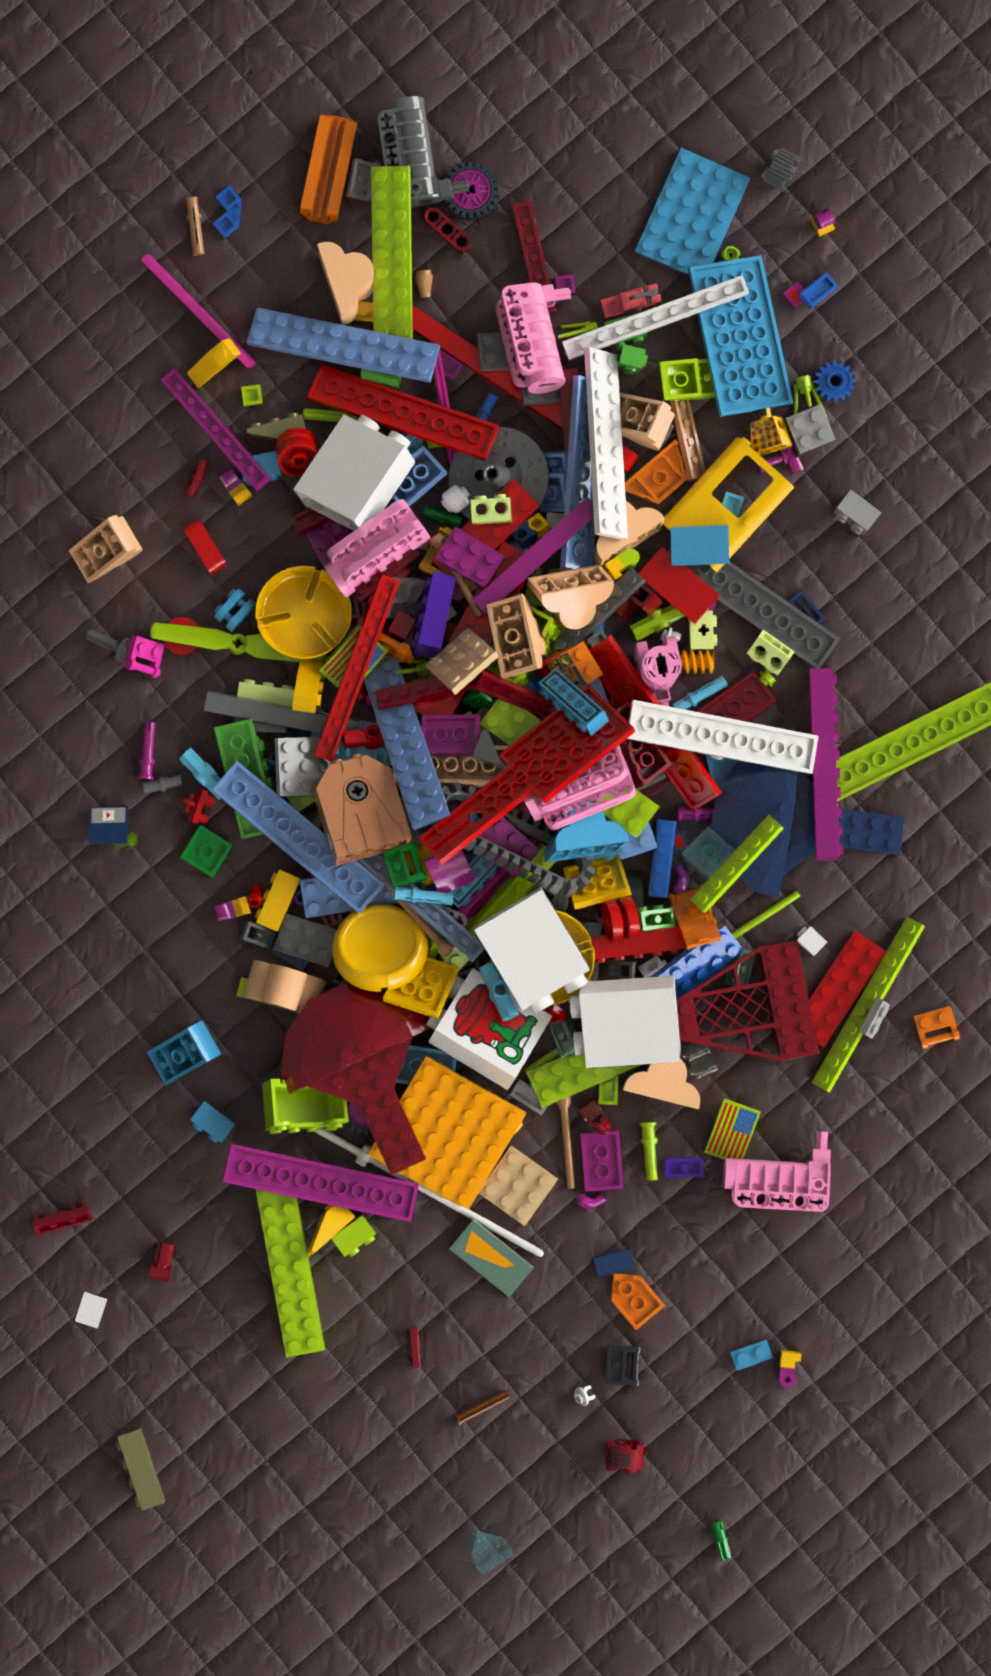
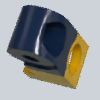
(531, 531)

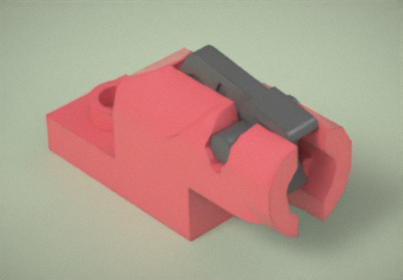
(630, 301)

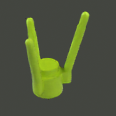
(585, 327)
(805, 386)
(420, 669)

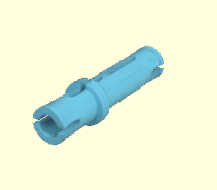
(700, 694)
(423, 896)

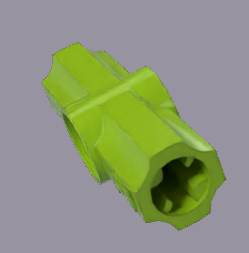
(656, 622)

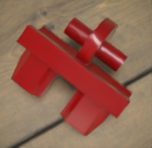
(196, 814)

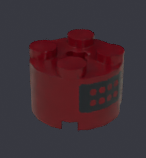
(624, 1455)

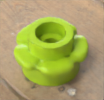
(730, 250)
(767, 678)

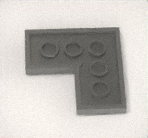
(493, 358)

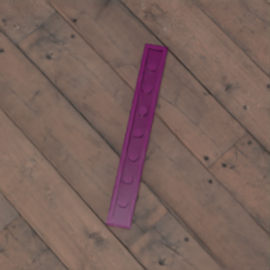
(215, 429)
(536, 555)

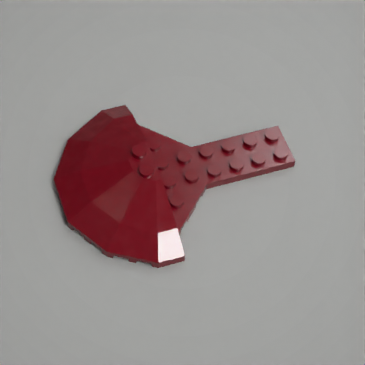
(354, 1050)

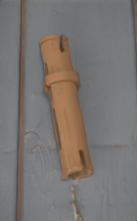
(192, 203)

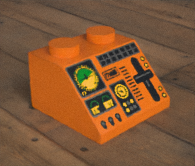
(576, 665)

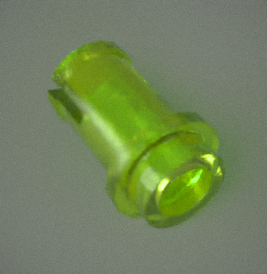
(132, 840)

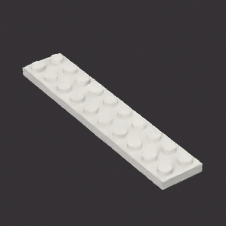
(605, 444)
(722, 737)

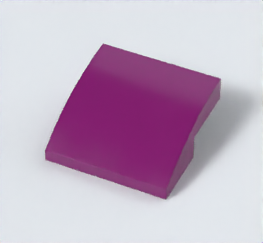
(324, 538)
(451, 874)

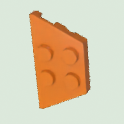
(659, 476)

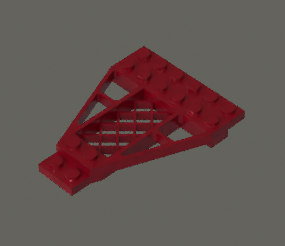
(786, 1002)

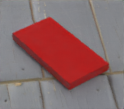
(679, 586)

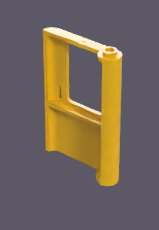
(702, 509)

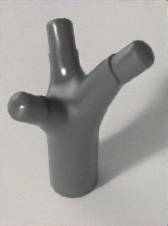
(668, 436)

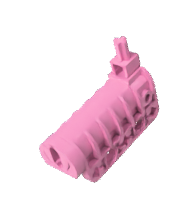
(602, 779)
(782, 1179)

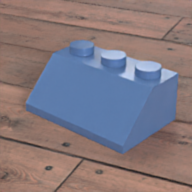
(421, 477)

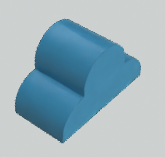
(586, 838)
(184, 1052)

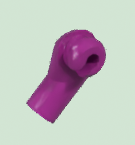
(683, 880)
(590, 1203)

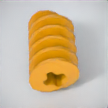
(697, 661)

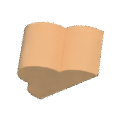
(348, 277)
(644, 420)
(640, 526)
(105, 548)
(573, 593)
(516, 636)
(282, 986)
(665, 1083)

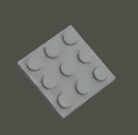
(297, 766)

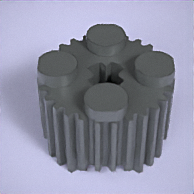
(781, 169)

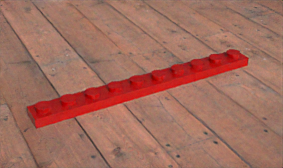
(356, 667)

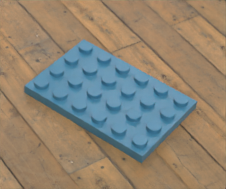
(692, 213)

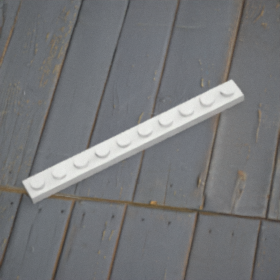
(656, 317)

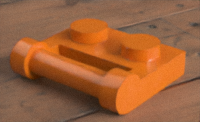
(399, 650)
(936, 1020)

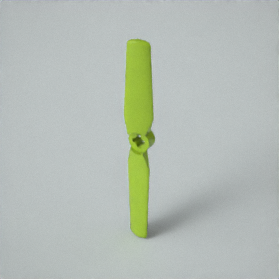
(217, 640)

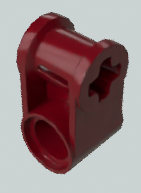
(595, 1117)

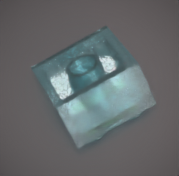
(707, 853)

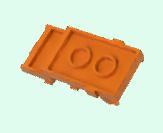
(696, 926)

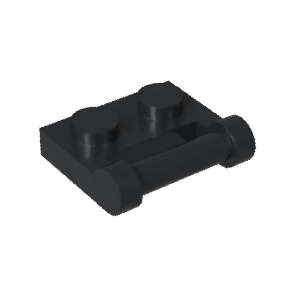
(617, 1365)

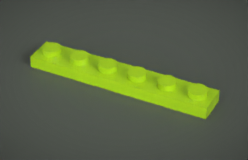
(736, 864)

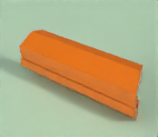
(328, 168)

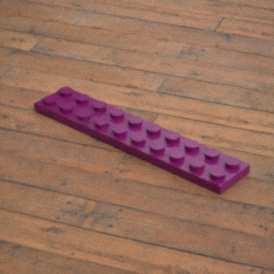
(320, 1182)

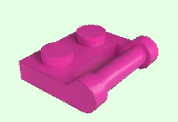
(146, 650)

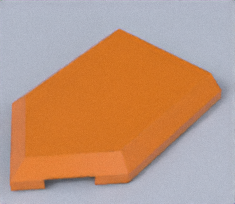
(634, 1299)

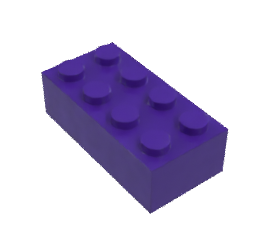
(433, 615)

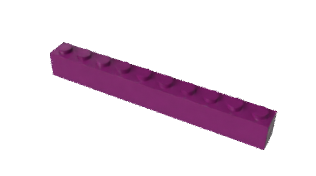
(825, 771)

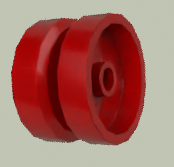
(295, 451)
(620, 919)

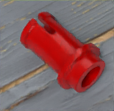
(255, 899)

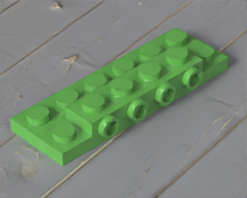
(239, 743)

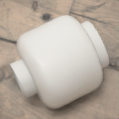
(455, 499)

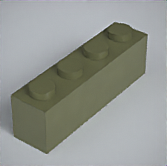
(141, 1469)

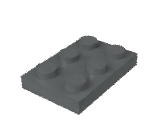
(306, 940)

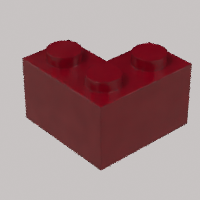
(644, 599)
(403, 629)

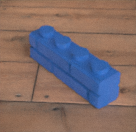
(662, 859)

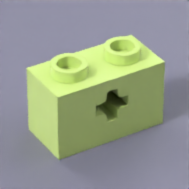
(706, 642)

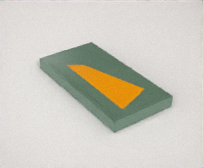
(491, 1258)

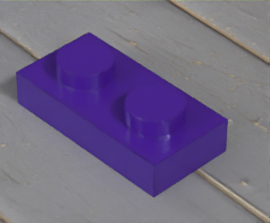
(684, 1167)

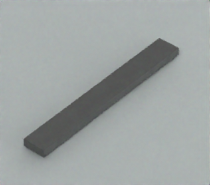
(269, 712)

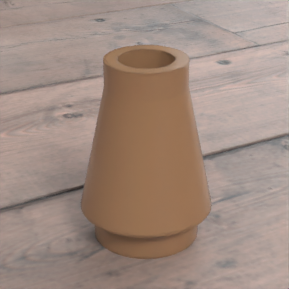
(424, 283)

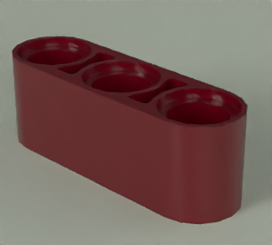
(444, 221)

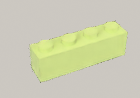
(266, 692)

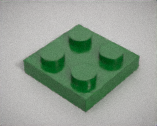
(206, 851)

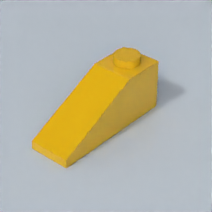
(213, 362)
(330, 1224)

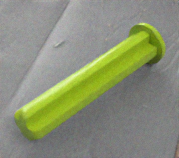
(325, 415)

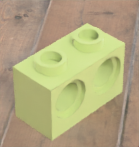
(491, 515)
(773, 648)

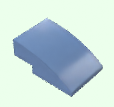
(555, 494)

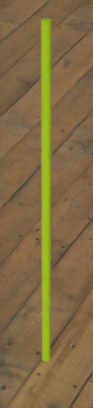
(737, 933)

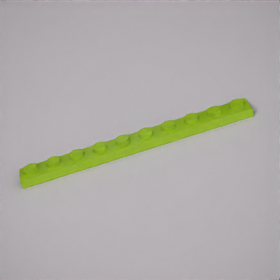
(877, 987)

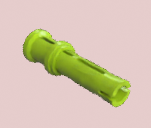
(649, 1140)

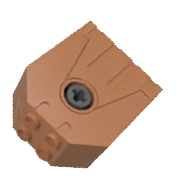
(360, 809)

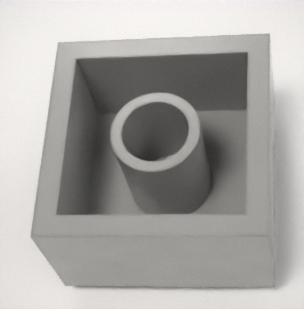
(809, 429)
(856, 513)

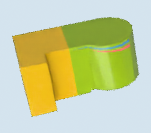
(623, 561)

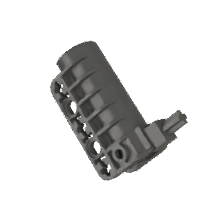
(414, 150)

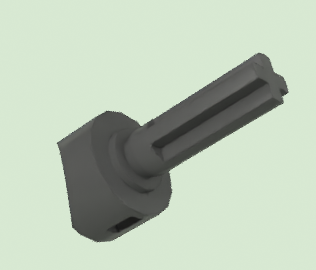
(119, 648)

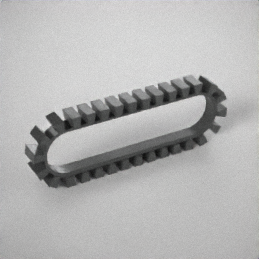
(570, 885)

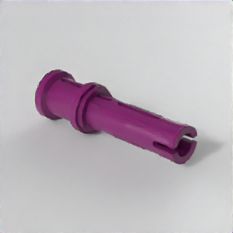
(146, 761)
(685, 813)

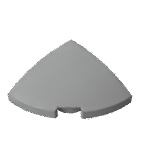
(407, 591)

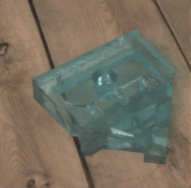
(490, 1551)

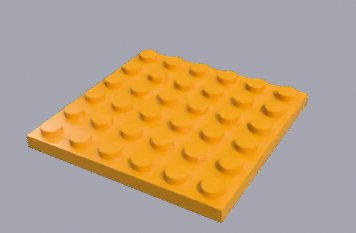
(458, 1129)

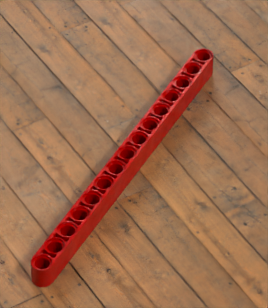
(468, 355)

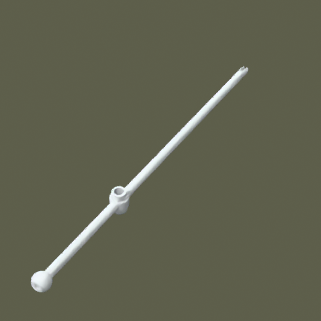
(363, 1158)

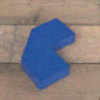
(230, 219)

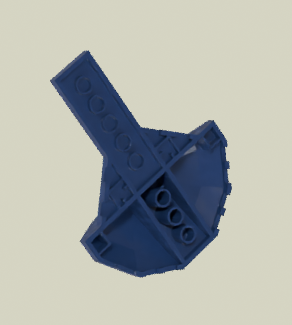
(759, 790)

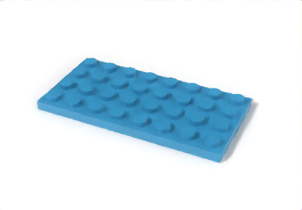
(742, 340)

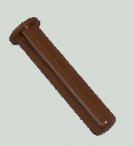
(482, 1407)

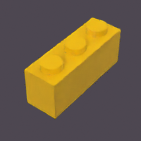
(308, 686)
(277, 900)

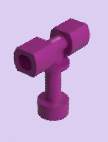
(787, 457)

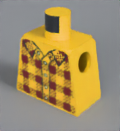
(769, 433)

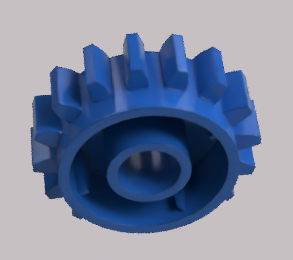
(834, 371)

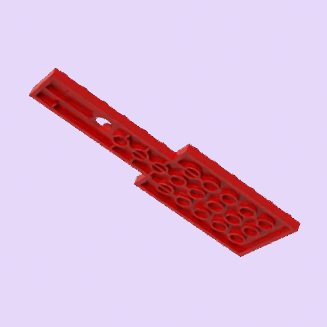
(537, 763)

